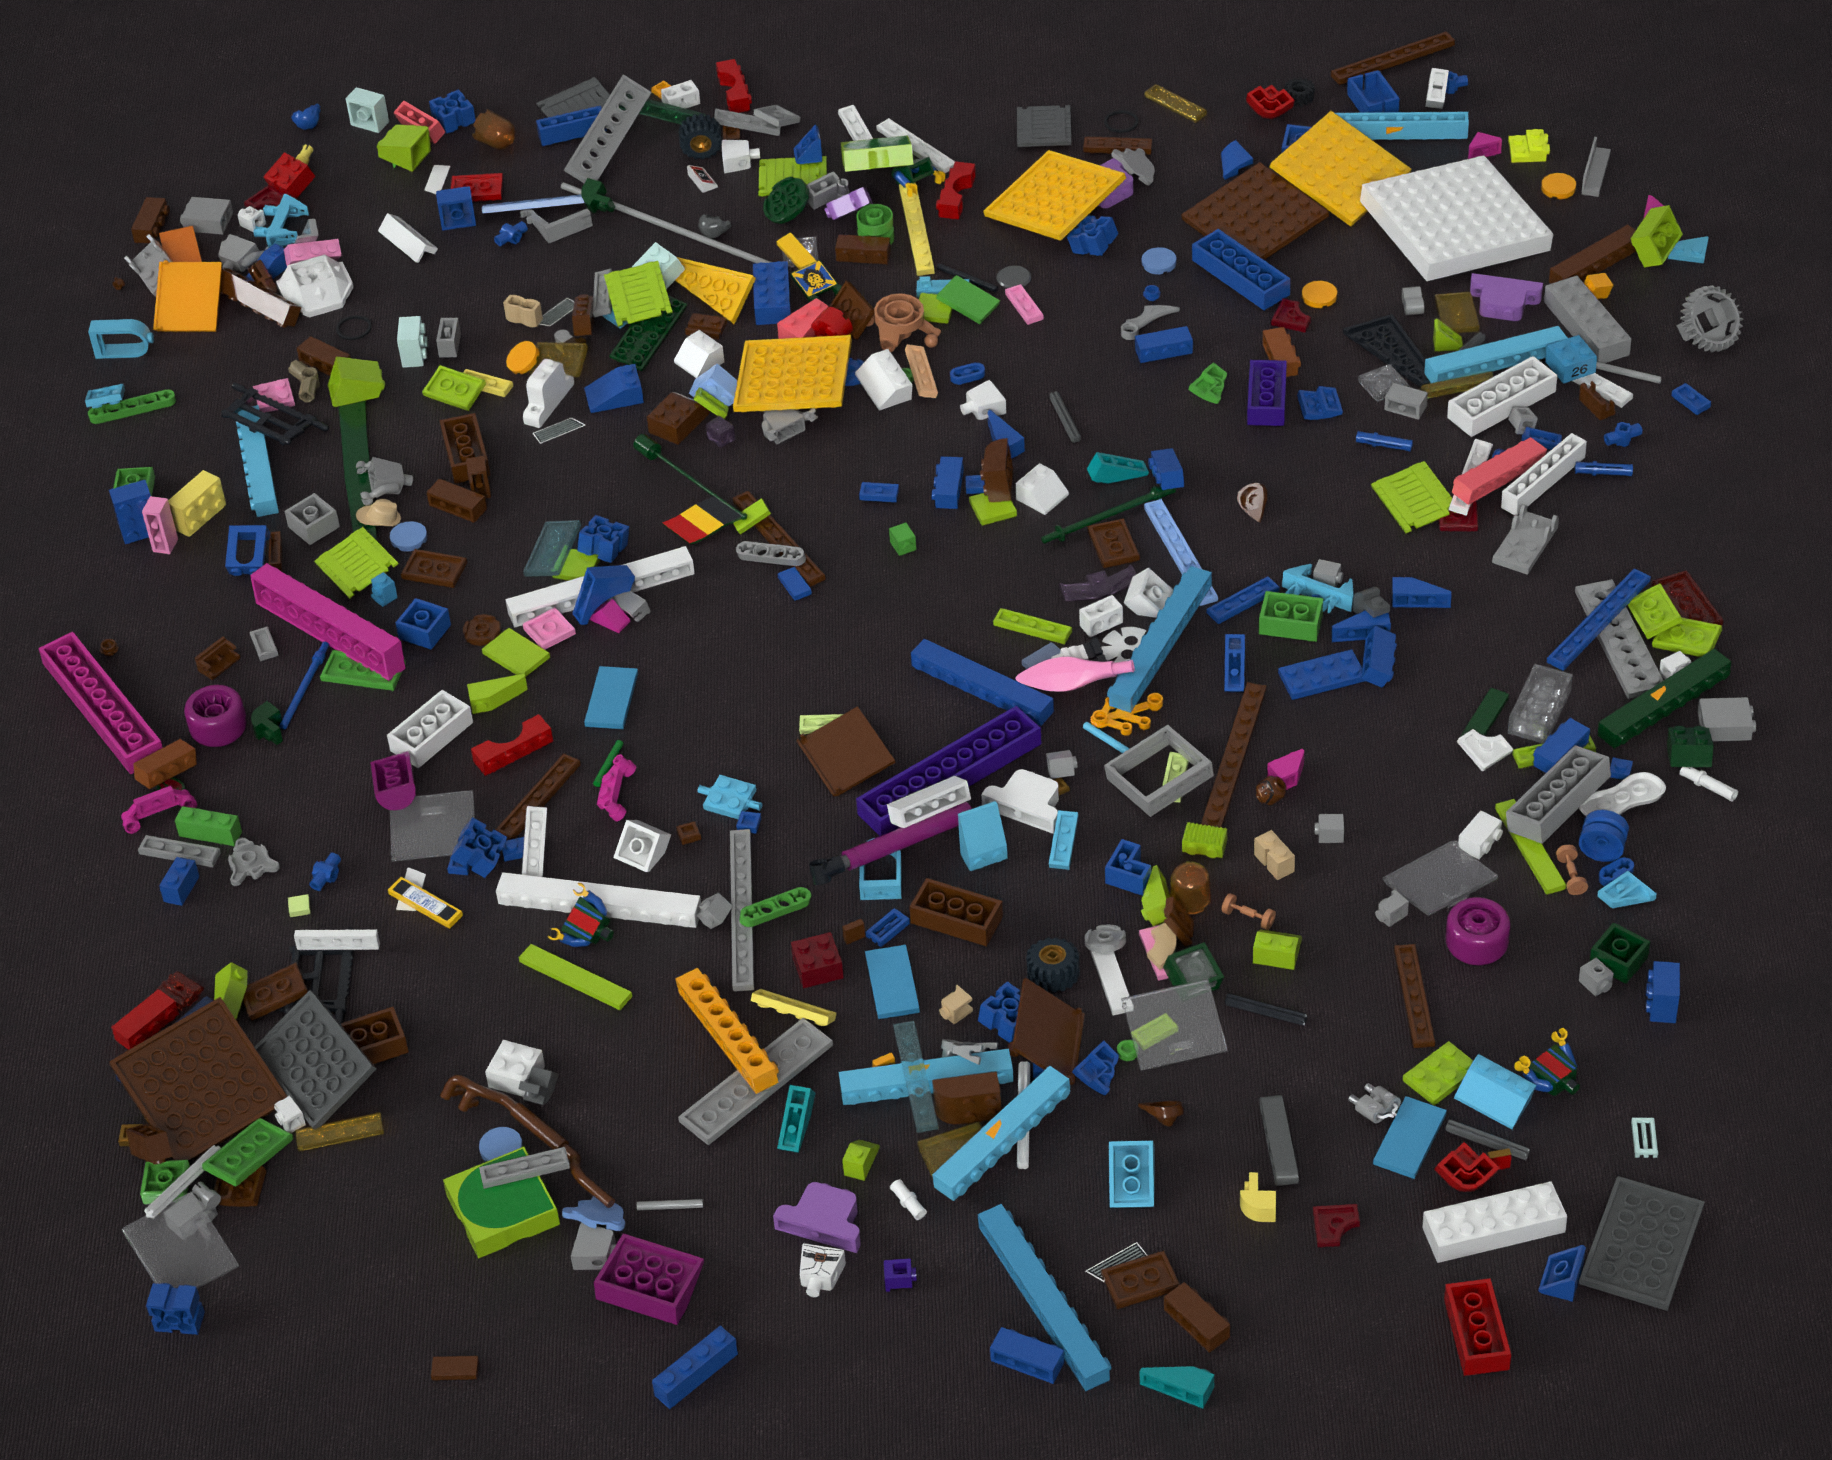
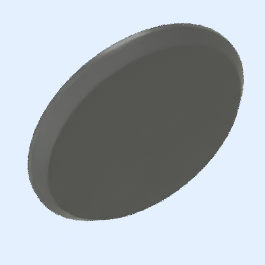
(1013, 276)

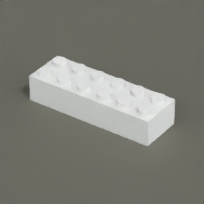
(1494, 398)
(1494, 1222)

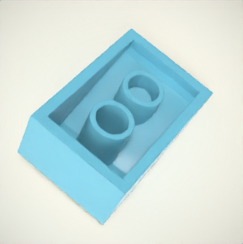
(982, 836)
(1131, 1174)

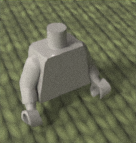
(238, 253)
(784, 424)
(384, 478)

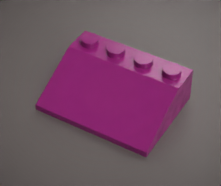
(648, 1279)

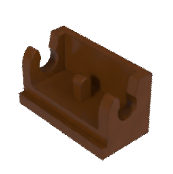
(1596, 402)
(217, 658)

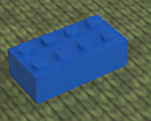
(771, 292)

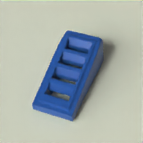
(1542, 437)

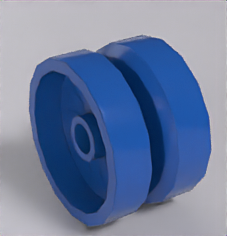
(1603, 835)

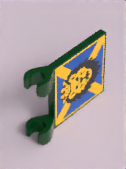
(815, 280)

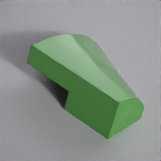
(1209, 384)

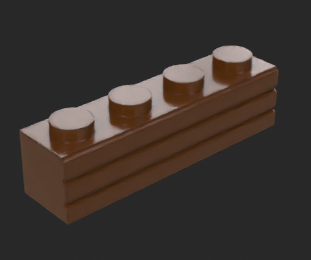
(275, 550)

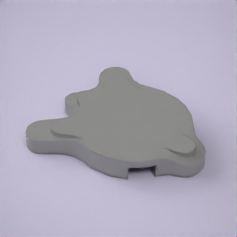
(1136, 163)
(250, 861)

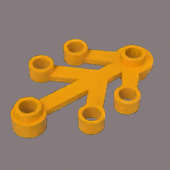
(1103, 718)

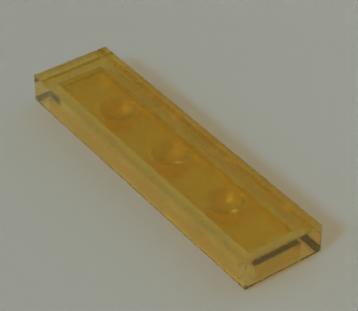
(1175, 103)
(1455, 385)
(339, 1132)

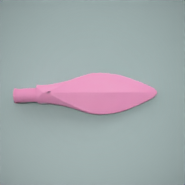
(1070, 673)

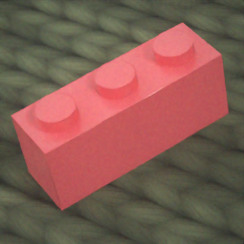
(410, 115)

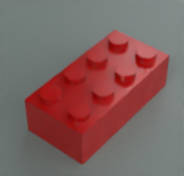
(1477, 1327)

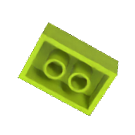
(1656, 236)

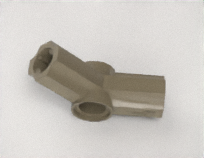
(308, 378)

